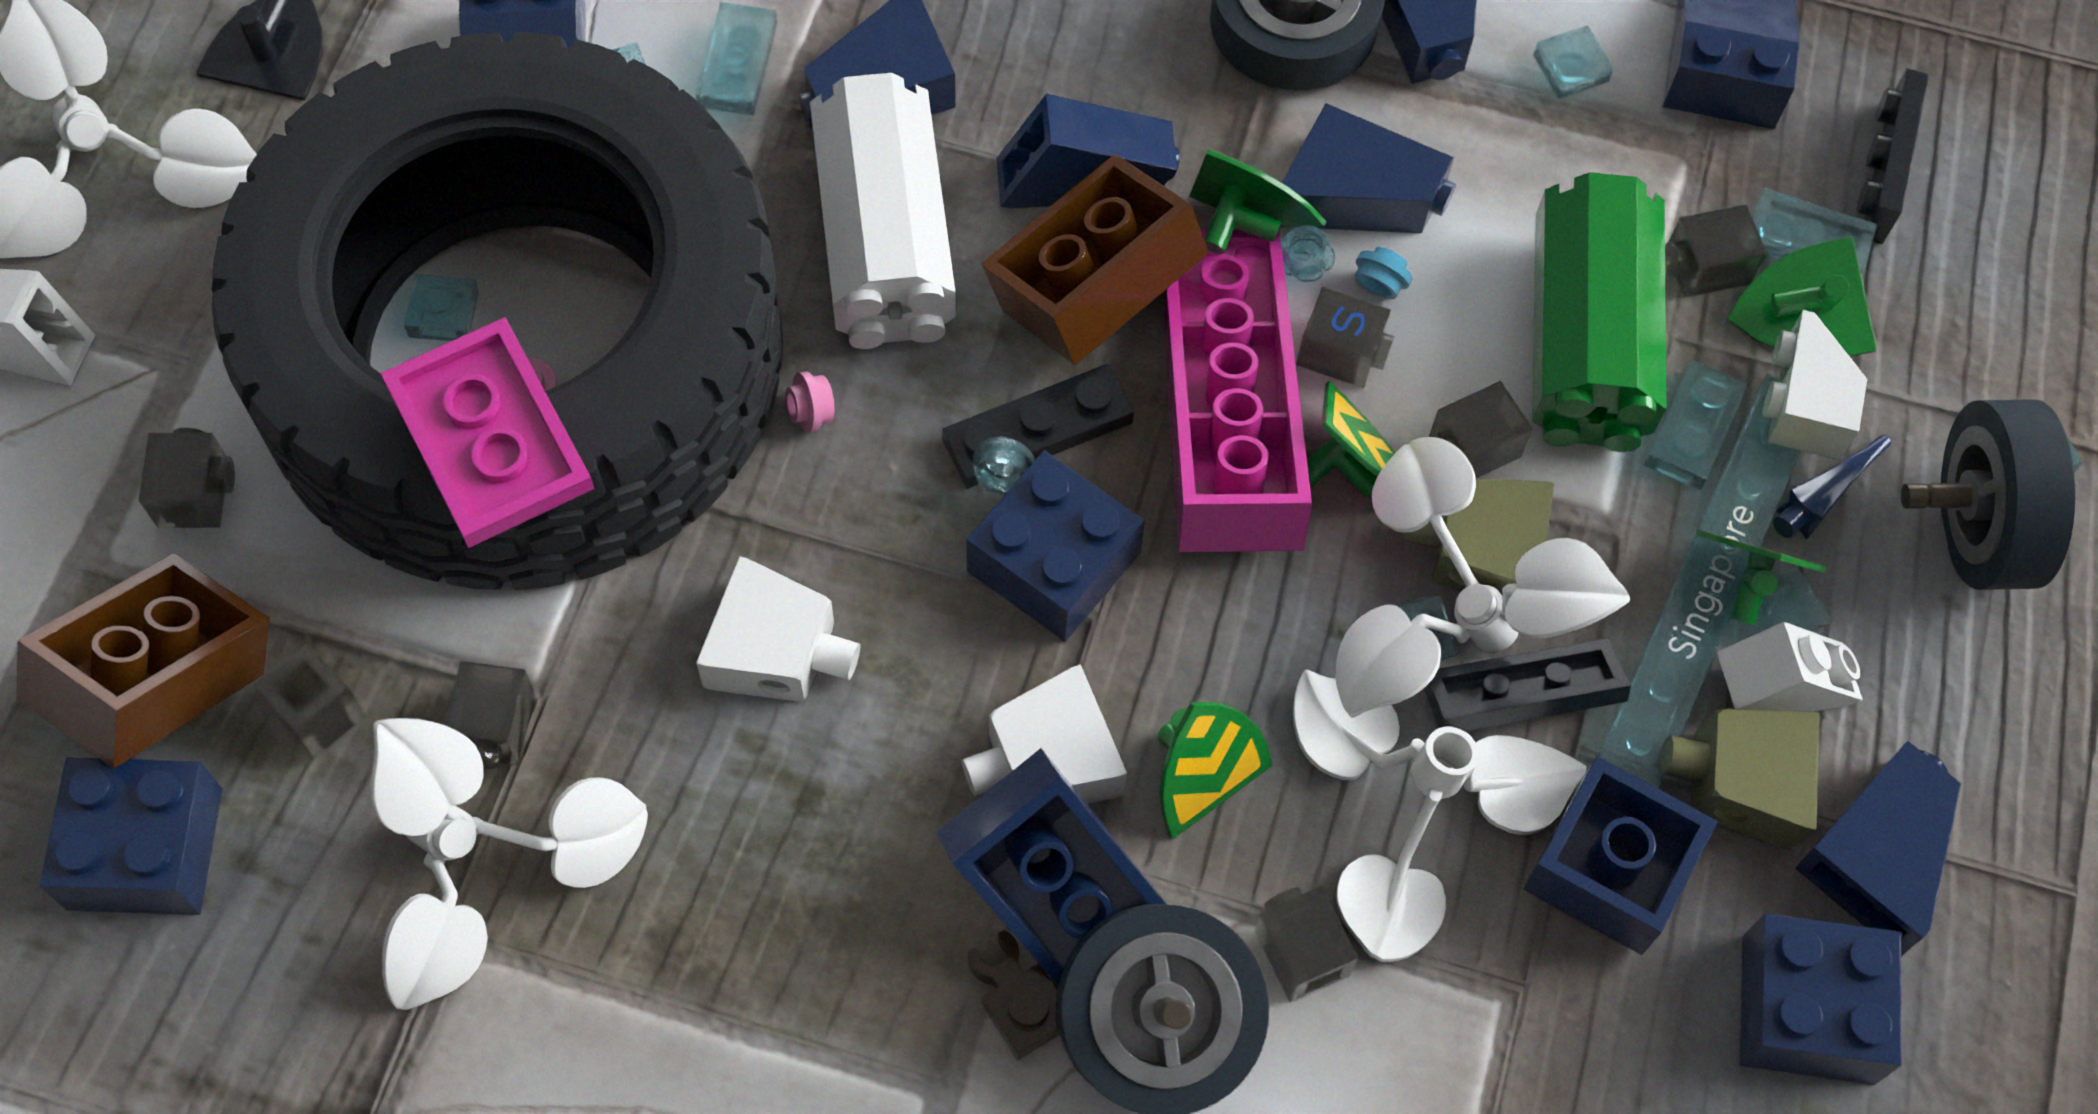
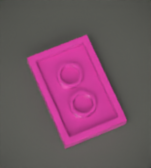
(487, 431)

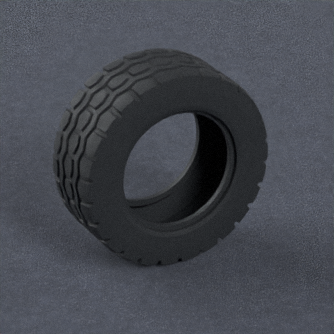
(470, 148)

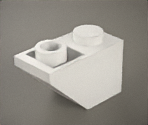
(1817, 391)
(1790, 671)

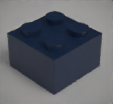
(1054, 545)
(132, 836)
(1620, 855)
(1821, 999)

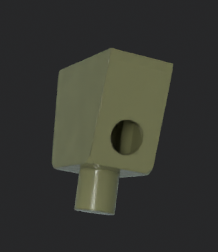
(1491, 532)
(1752, 772)

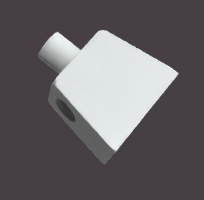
(39, 329)
(772, 638)
(1068, 727)

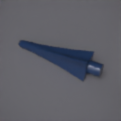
(1816, 497)

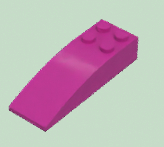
(1235, 403)

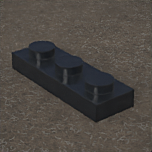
(1893, 152)
(1045, 419)
(1528, 686)

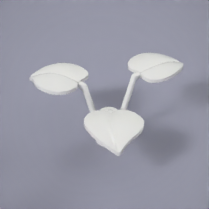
(53, 49)
(1556, 591)
(1517, 784)
(415, 788)

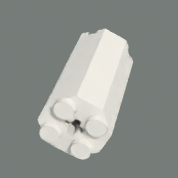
(883, 212)

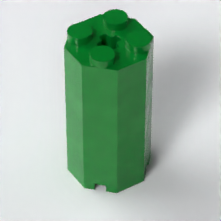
(1599, 313)

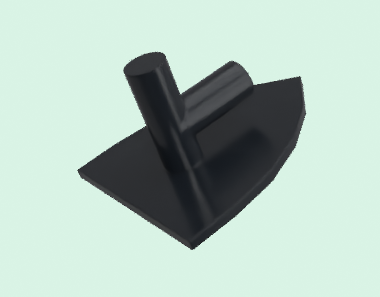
(268, 48)

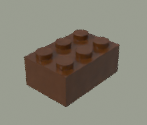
(1095, 258)
(141, 659)

